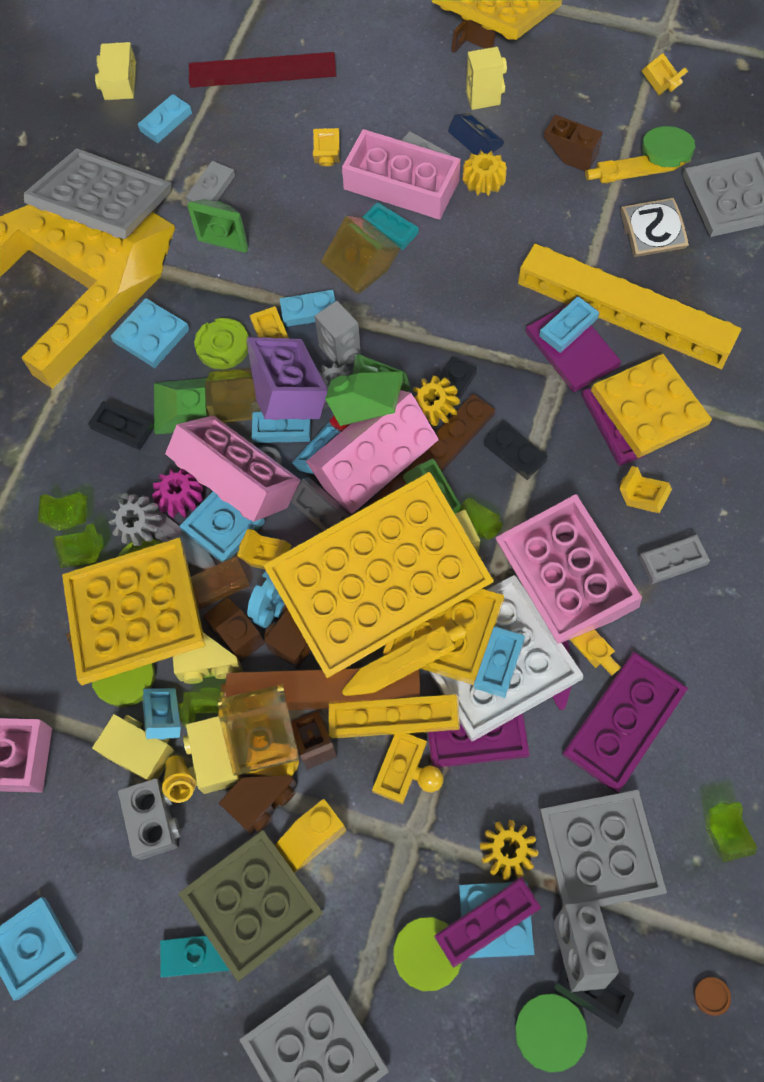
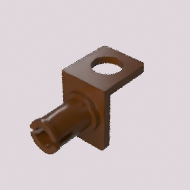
(473, 33)

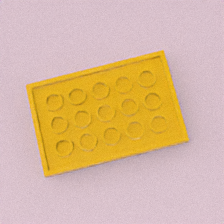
(378, 574)

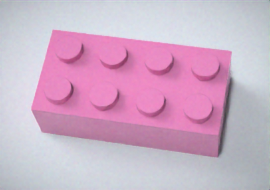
(401, 174)
(372, 453)
(232, 467)
(23, 754)

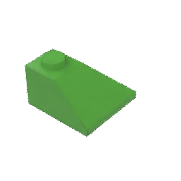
(218, 224)
(364, 396)
(178, 403)

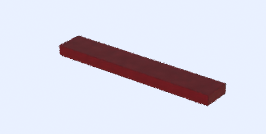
(262, 69)

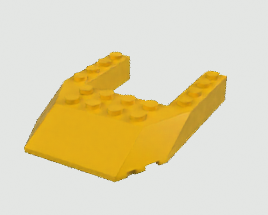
(111, 268)

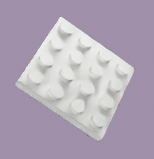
(540, 672)

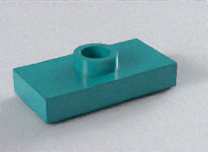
(392, 225)
(189, 957)

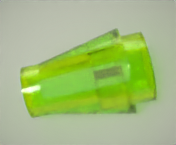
(485, 522)

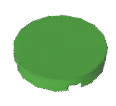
(668, 146)
(551, 1033)

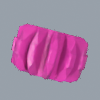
(166, 491)

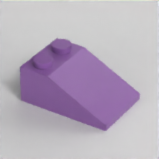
(285, 379)

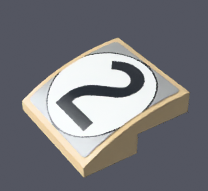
(654, 227)

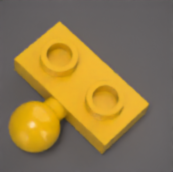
(401, 768)

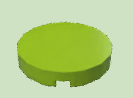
(221, 343)
(125, 688)
(420, 957)

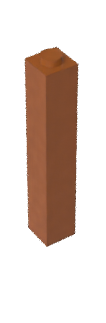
(313, 690)

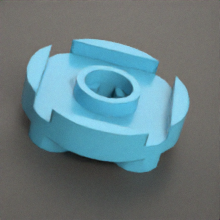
(265, 604)

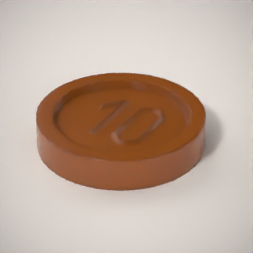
(712, 996)

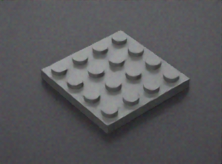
(98, 193)

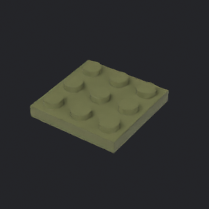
(250, 905)

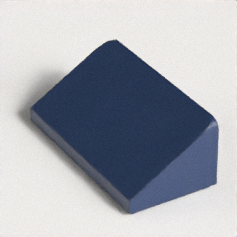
(474, 134)

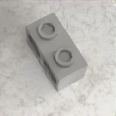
(338, 334)
(141, 822)
(585, 946)

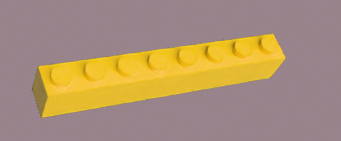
(630, 306)

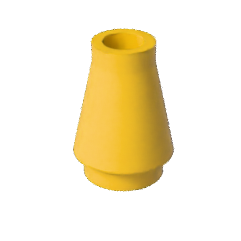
(178, 781)

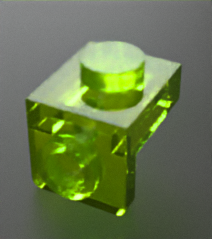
(62, 512)
(79, 547)
(198, 702)
(729, 832)

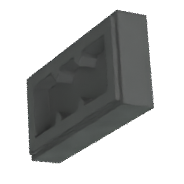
(318, 505)

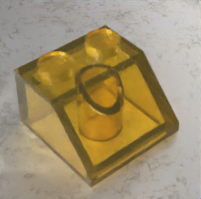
(359, 253)
(231, 395)
(257, 729)

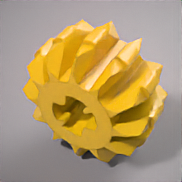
(484, 173)
(442, 406)
(519, 856)

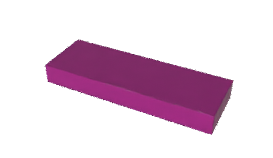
(615, 441)
(487, 922)

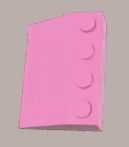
(569, 570)

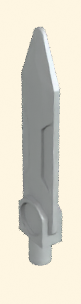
(170, 530)

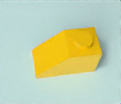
(310, 835)

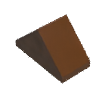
(313, 740)

